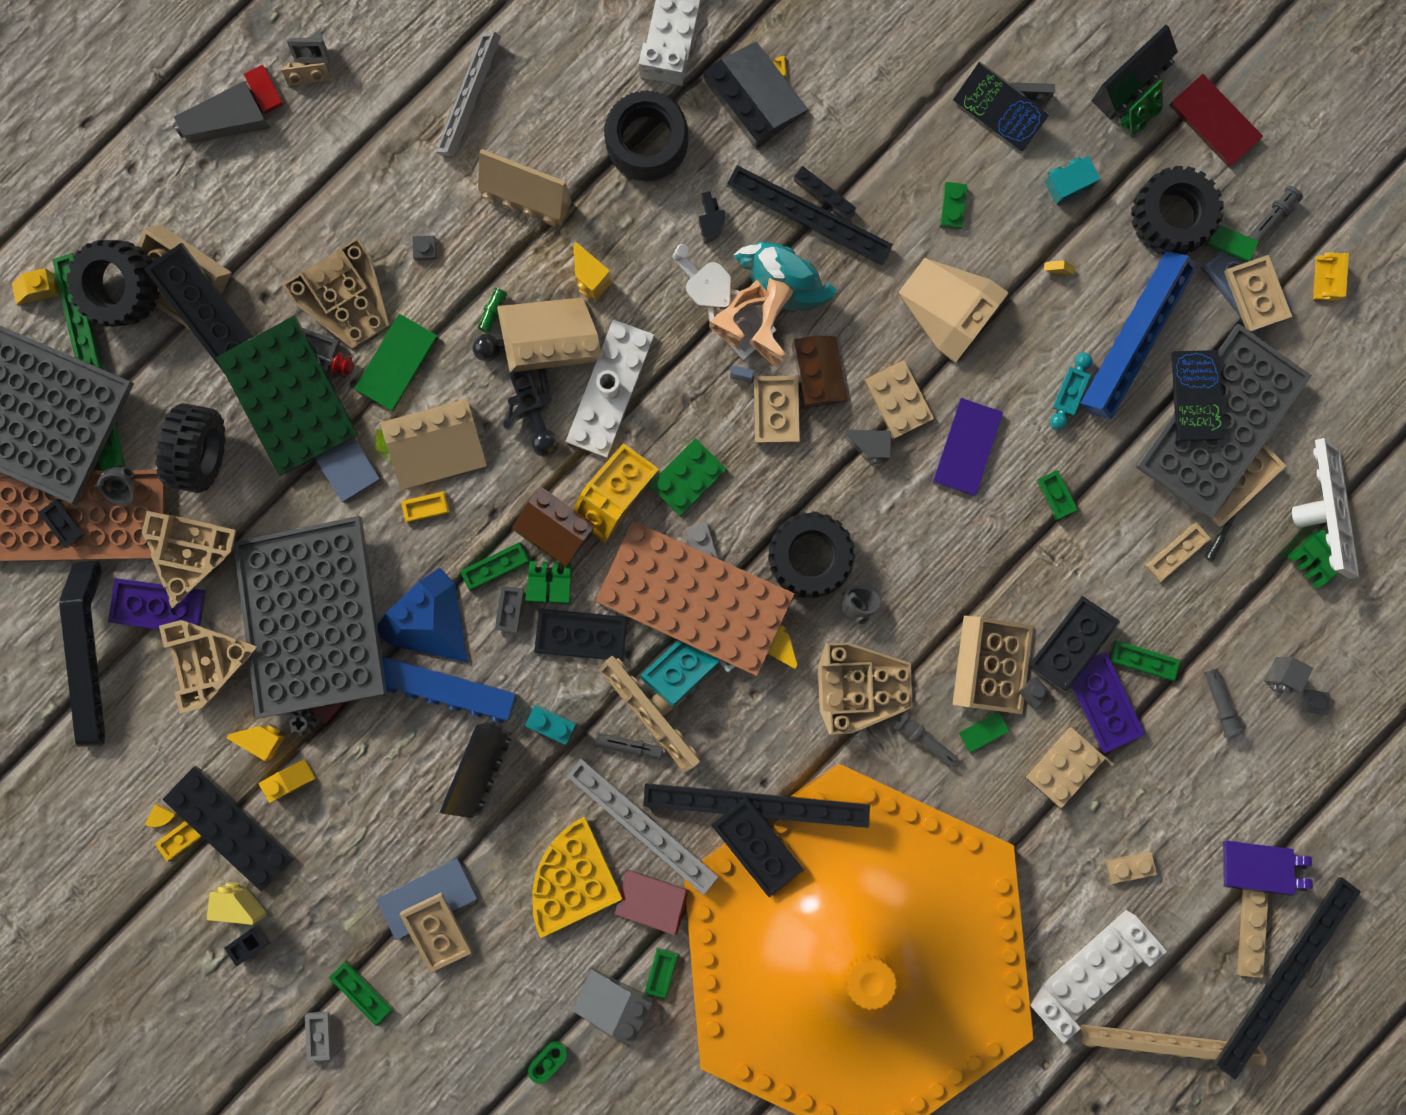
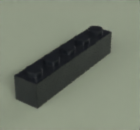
(824, 193)

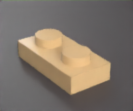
(1131, 867)

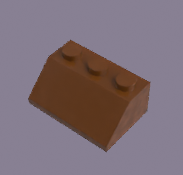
(819, 371)
(553, 527)

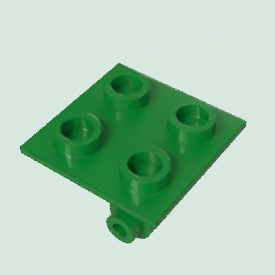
(1144, 109)

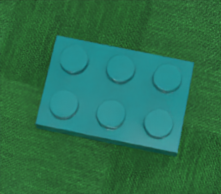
(678, 671)

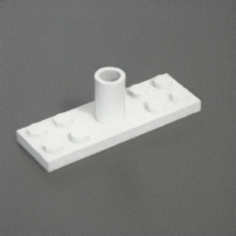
(602, 408)
(1332, 510)

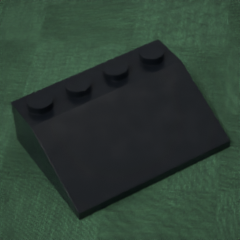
(754, 93)
(476, 771)

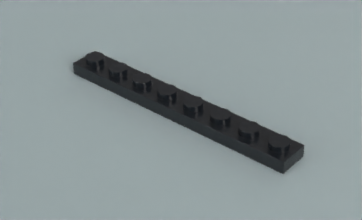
(809, 215)

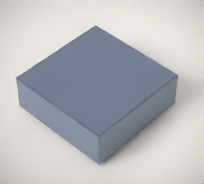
(741, 373)

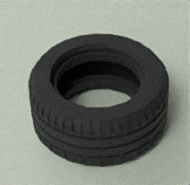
(637, 106)

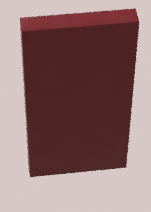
(1216, 120)

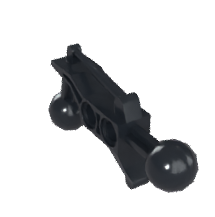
(544, 441)

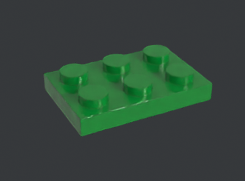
(687, 477)

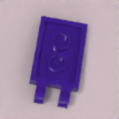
(1263, 868)

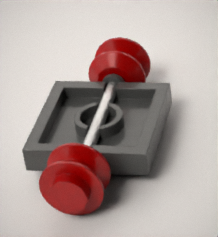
(326, 350)

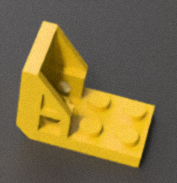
(613, 490)

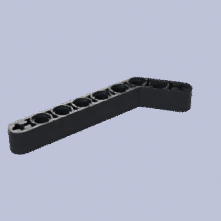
(81, 653)

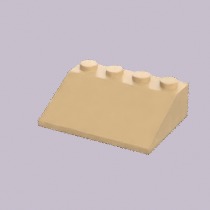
(523, 188)
(158, 241)
(548, 334)
(433, 444)
(992, 664)

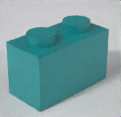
(1072, 179)
(551, 724)

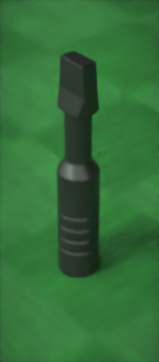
(1220, 538)

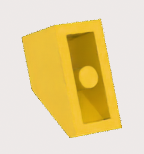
(35, 286)
(782, 648)
(260, 740)
(287, 781)

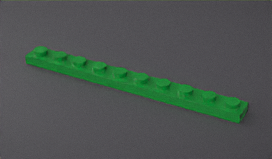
(85, 349)

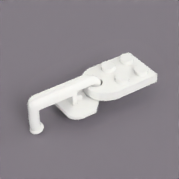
(712, 289)

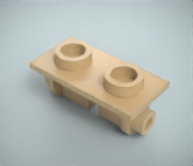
(300, 73)

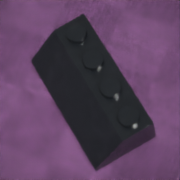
(1136, 73)

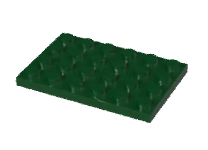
(287, 396)

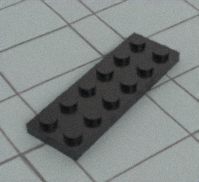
(198, 301)
(228, 828)

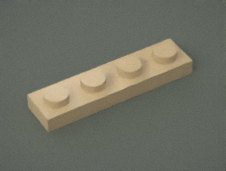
(1252, 933)

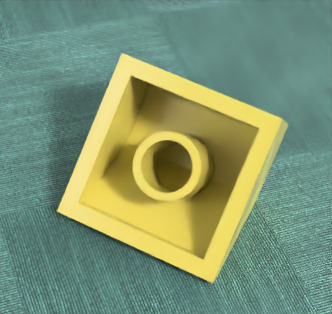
(234, 905)

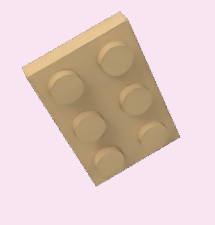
(1258, 293)
(899, 399)
(776, 409)
(1065, 767)
(435, 932)

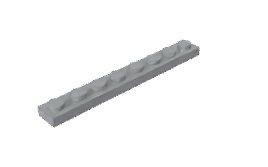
(643, 826)

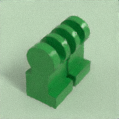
(1314, 548)
(539, 589)

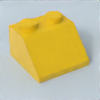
(590, 274)

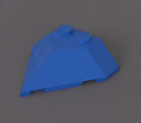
(427, 619)

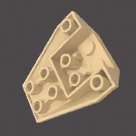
(342, 294)
(950, 304)
(861, 687)

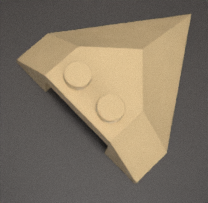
(185, 551)
(202, 661)

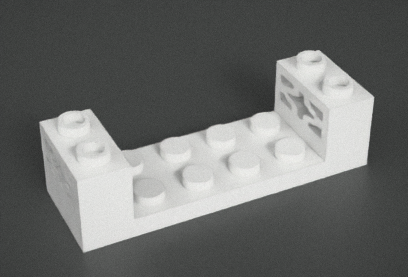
(669, 41)
(1094, 973)

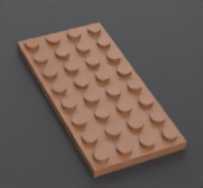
(109, 528)
(695, 598)

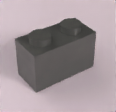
(1288, 675)

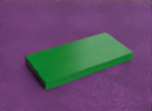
(396, 362)

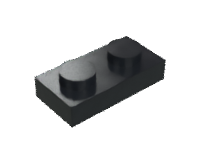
(61, 523)

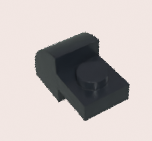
(713, 222)
(247, 945)

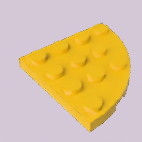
(571, 880)

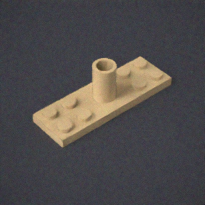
(650, 713)

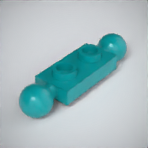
(1071, 391)

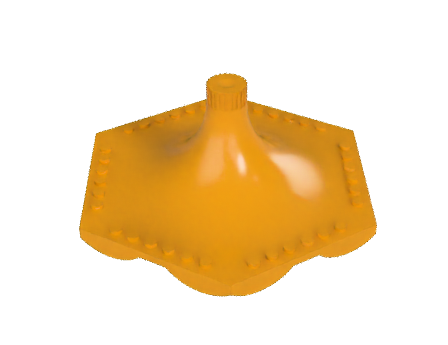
(870, 973)

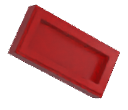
(263, 89)

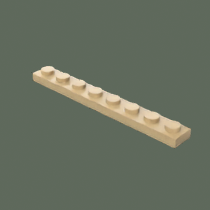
(1159, 1043)

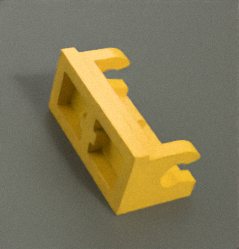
(1330, 276)

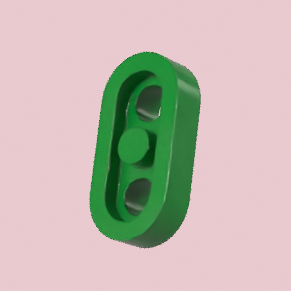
(548, 1062)

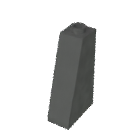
(222, 115)

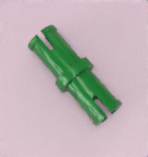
(491, 311)

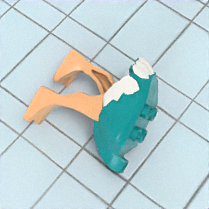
(778, 282)

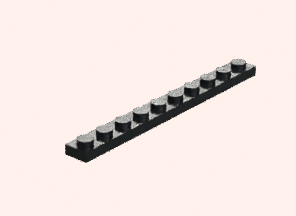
(769, 805)
(1287, 978)

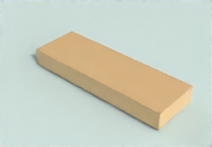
(1177, 552)

